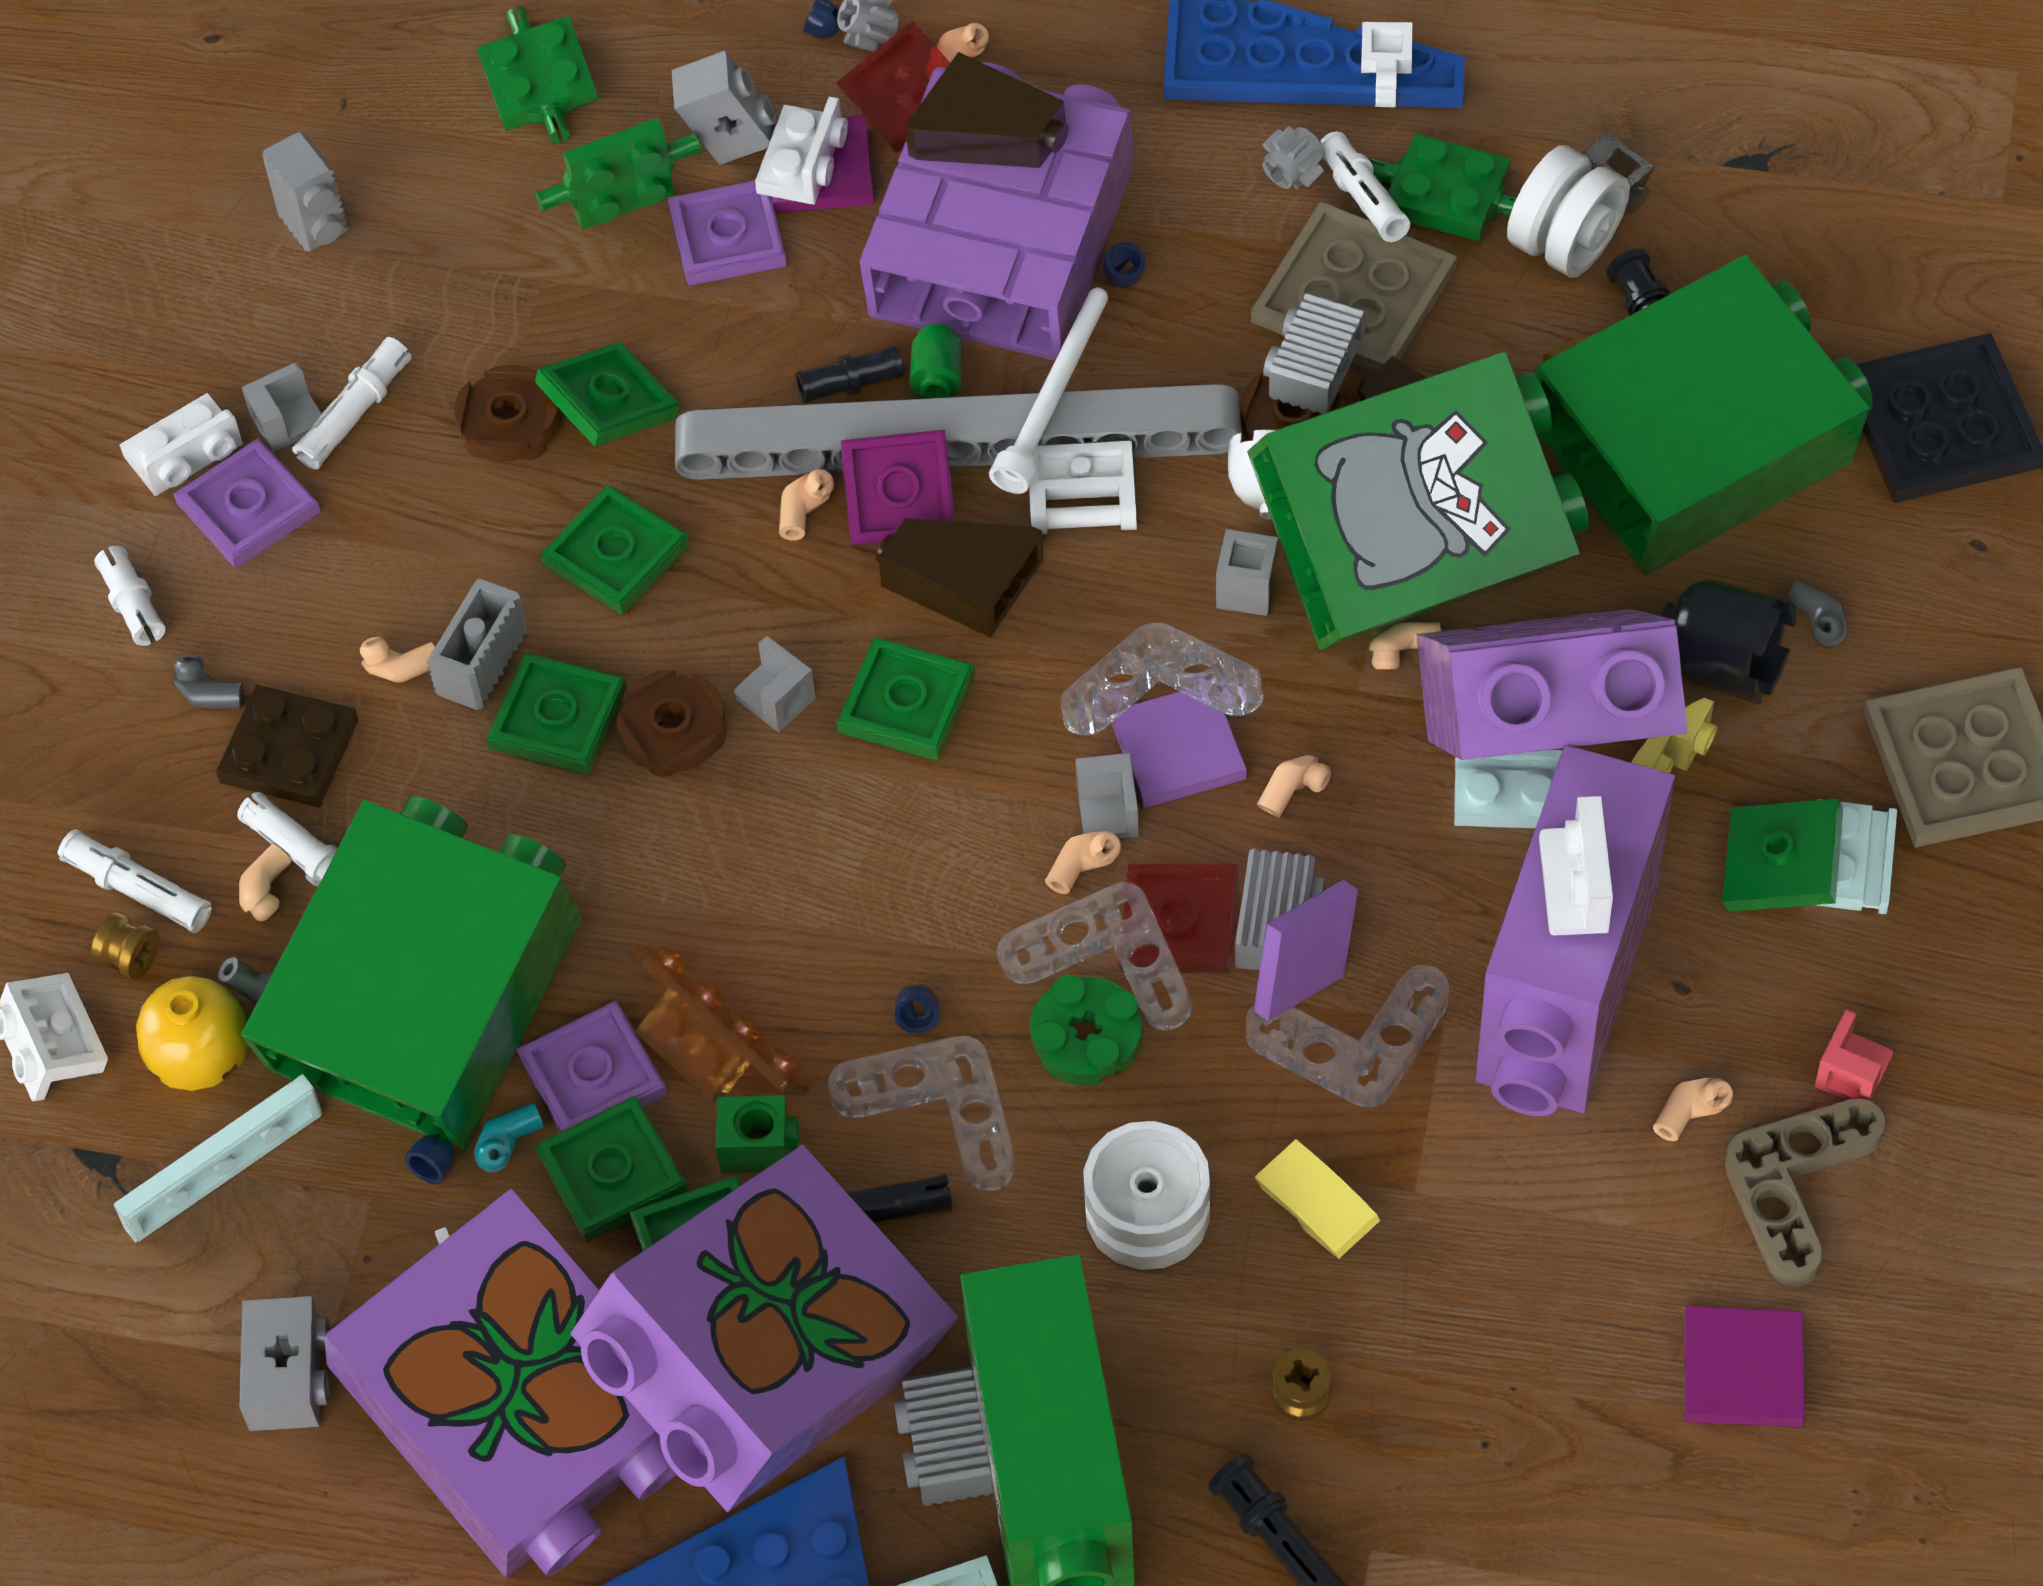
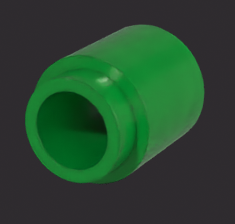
(936, 362)

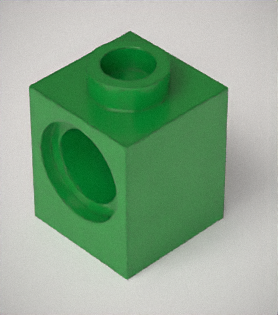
(746, 1114)

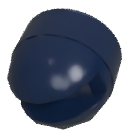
(822, 19)
(1117, 258)
(905, 1013)
(430, 1158)

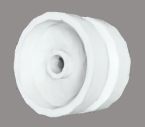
(1568, 211)
(1147, 1195)

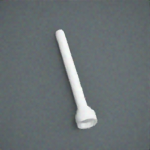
(1015, 466)

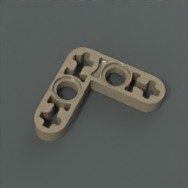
(1775, 1180)

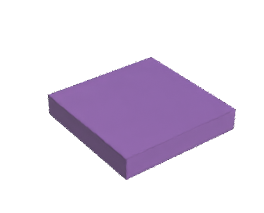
(726, 233)
(246, 503)
(1178, 748)
(1305, 950)
(590, 1067)

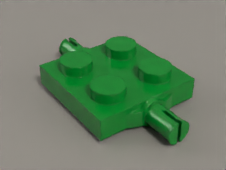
(537, 74)
(618, 173)
(1448, 186)

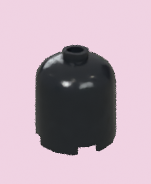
(1731, 637)

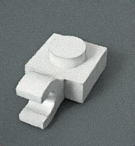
(1386, 53)

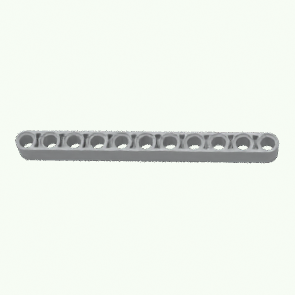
(976, 428)

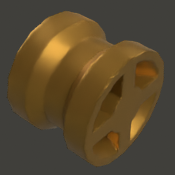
(125, 946)
(1299, 1398)

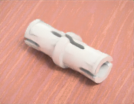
(130, 595)

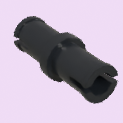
(849, 374)

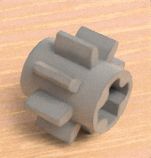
(867, 23)
(1293, 157)

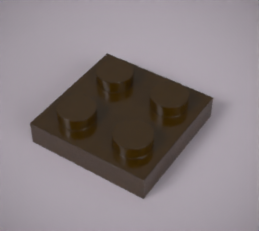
(287, 745)

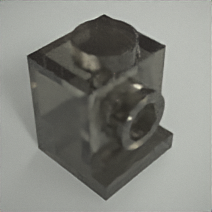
(1619, 158)

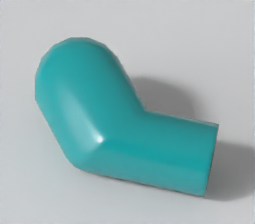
(501, 1134)

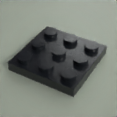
(1947, 419)

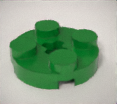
(1079, 1001)

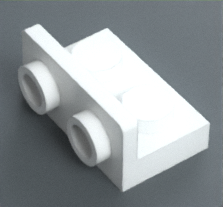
(802, 152)
(182, 444)
(1577, 872)
(48, 1033)

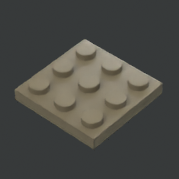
(1353, 265)
(1962, 755)

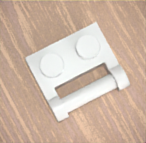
(1083, 472)

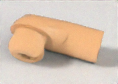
(967, 40)
(802, 498)
(1398, 637)
(393, 665)
(1293, 776)
(1080, 855)
(257, 881)
(1691, 1101)

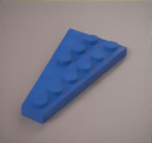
(1289, 57)
(787, 1539)

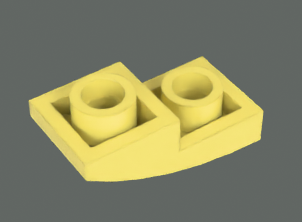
(1680, 749)
(1317, 1198)

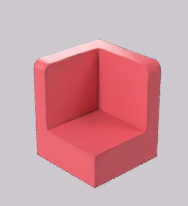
(1852, 1063)

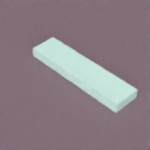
(218, 1159)

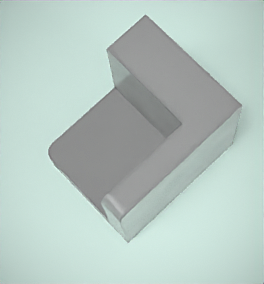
(281, 406)
(1245, 572)
(777, 687)
(1107, 795)

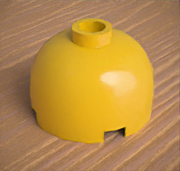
(191, 1033)

